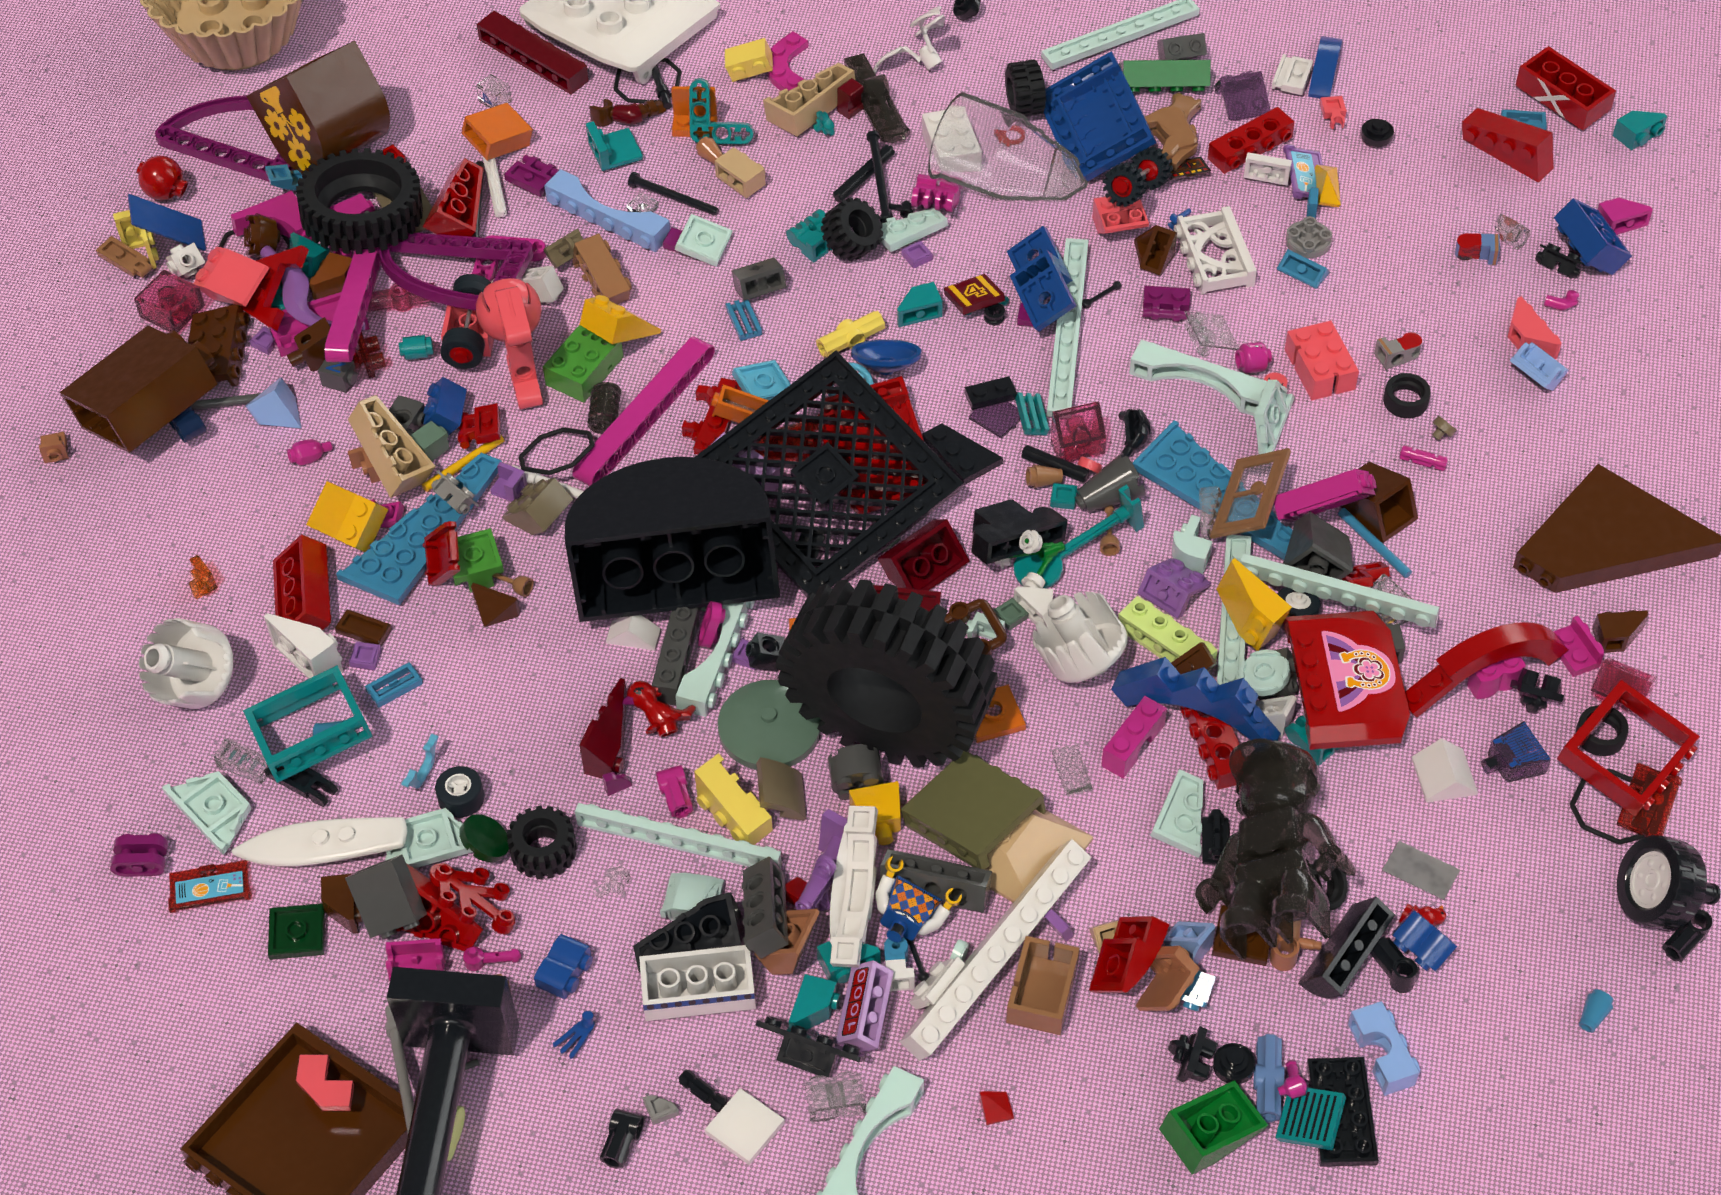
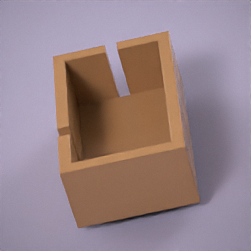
(1042, 986)

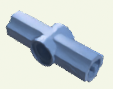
(1268, 1077)

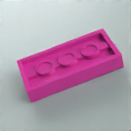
(291, 327)

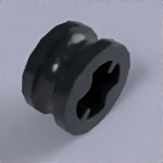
(994, 314)

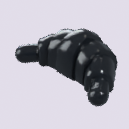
(1136, 429)

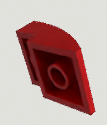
(1128, 954)

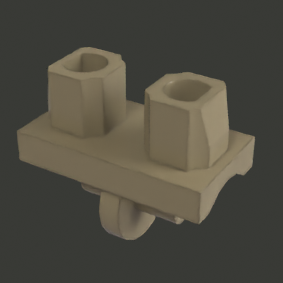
(563, 249)

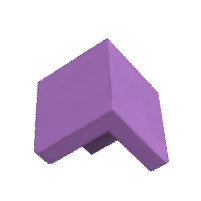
(509, 483)

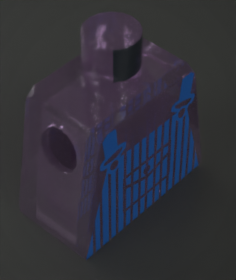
(1516, 755)

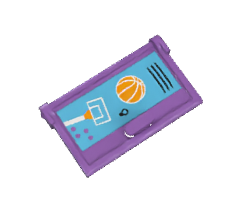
(1302, 169)

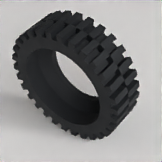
(353, 174)

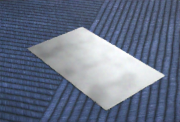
(1421, 870)

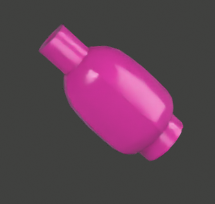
(307, 451)

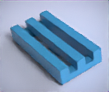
(1532, 118)
(739, 307)
(396, 687)

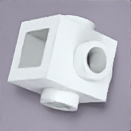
(191, 257)

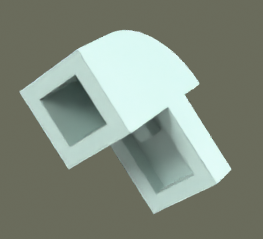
(1191, 549)

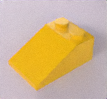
(614, 321)
(347, 516)
(1251, 605)

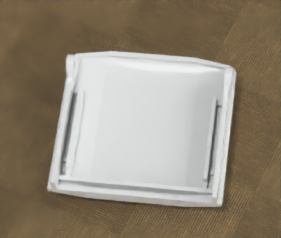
(621, 32)

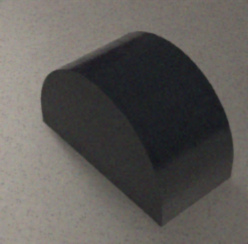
(670, 539)

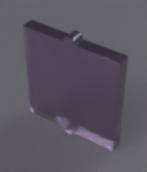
(997, 418)

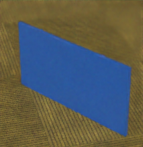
(166, 222)

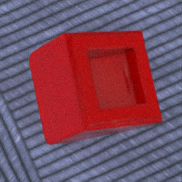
(794, 890)

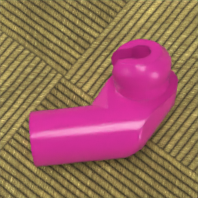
(1562, 303)

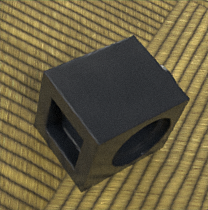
(763, 651)

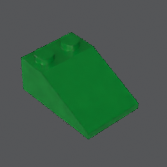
(1212, 1126)

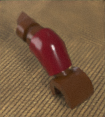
(624, 114)

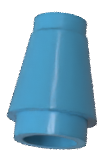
(1596, 1008)

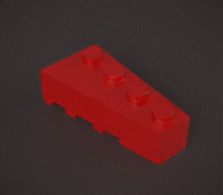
(458, 202)

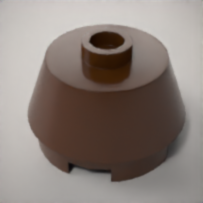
(260, 233)

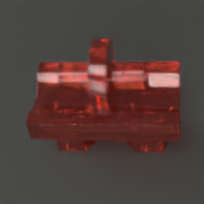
(371, 362)

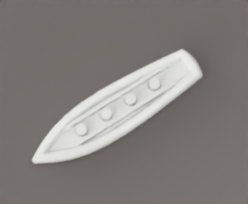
(324, 841)

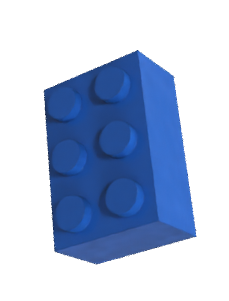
(1592, 237)

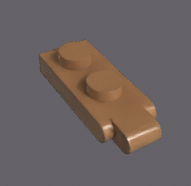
(124, 257)

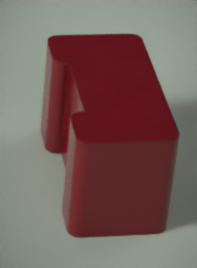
(849, 98)

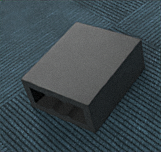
(386, 897)

